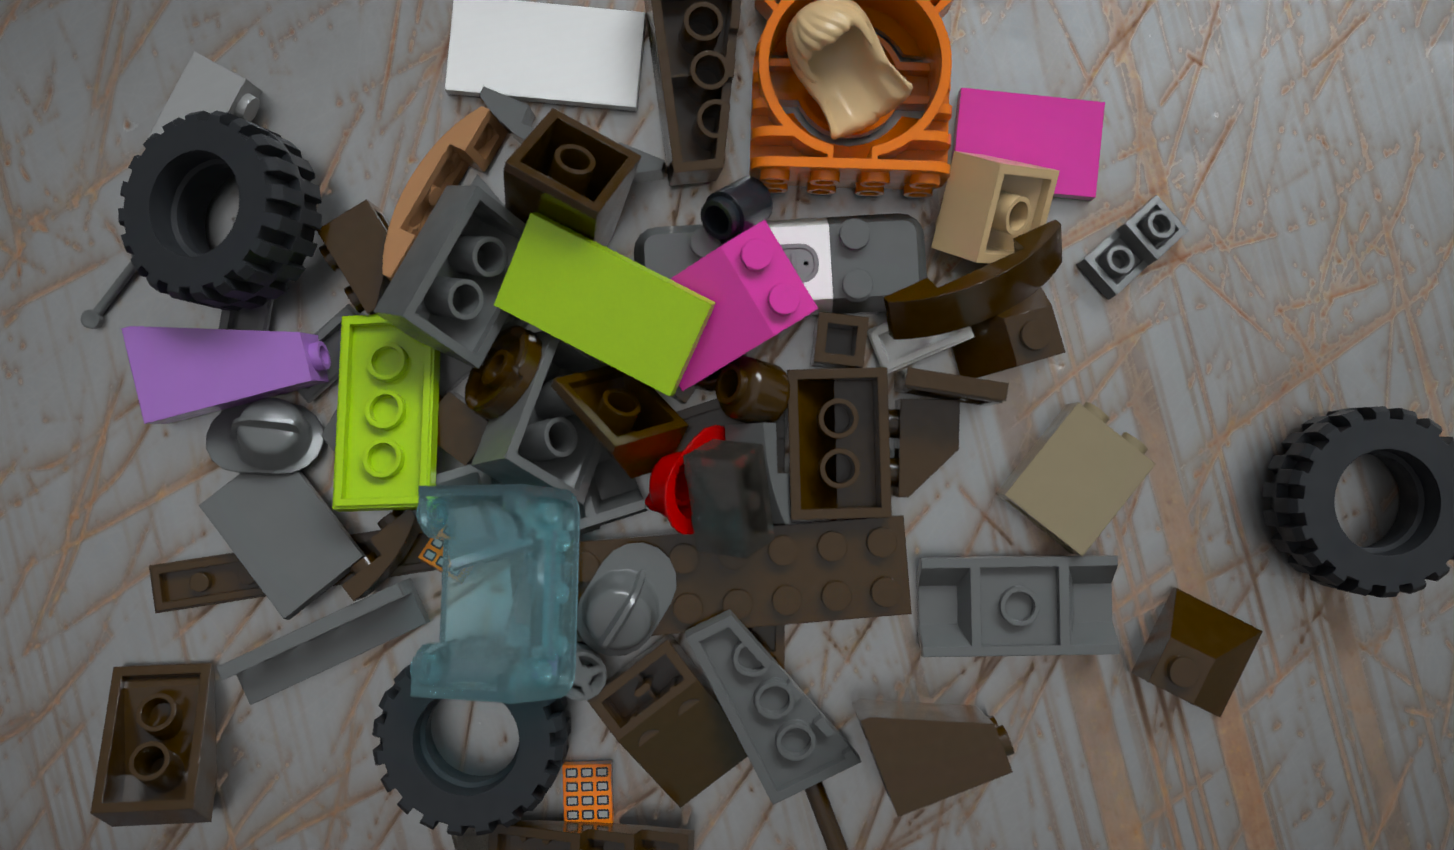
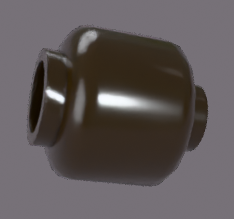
(753, 390)

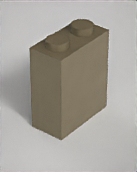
(1077, 477)

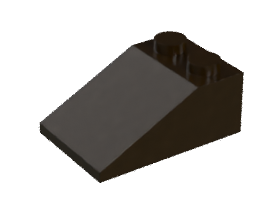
(158, 747)

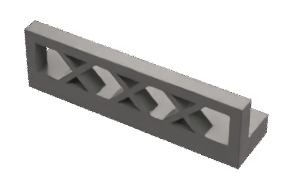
(327, 641)

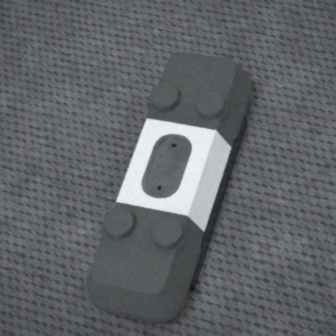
(841, 259)

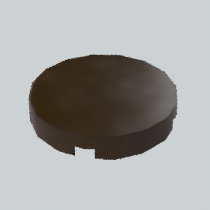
(505, 373)

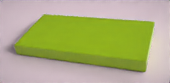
(604, 303)
(384, 417)

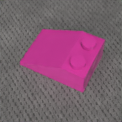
(753, 294)

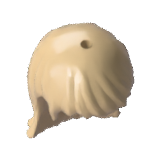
(844, 65)

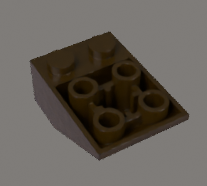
(669, 721)

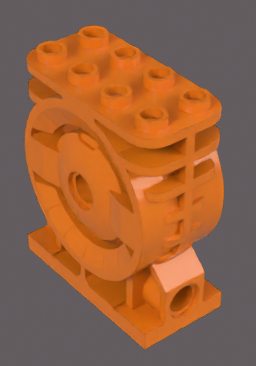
(905, 158)

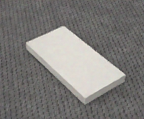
(546, 53)

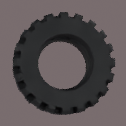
(170, 201)
(1305, 501)
(458, 797)

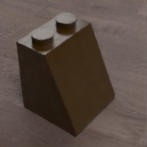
(570, 177)
(932, 749)

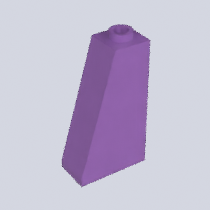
(210, 370)

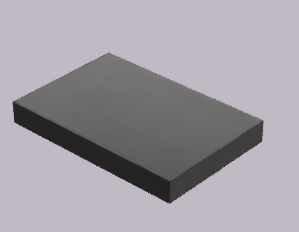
(283, 536)

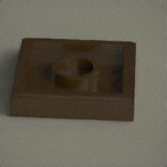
(950, 387)

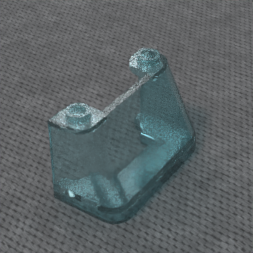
(503, 593)

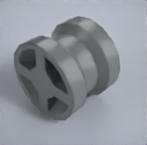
(590, 677)

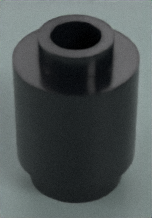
(736, 208)

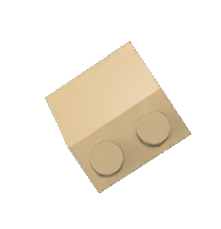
(991, 204)

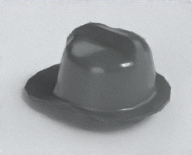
(265, 437)
(626, 599)

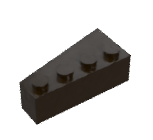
(693, 82)

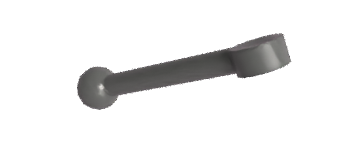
(93, 318)

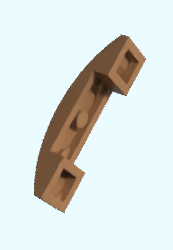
(466, 144)

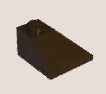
(1010, 339)
(623, 416)
(1196, 652)

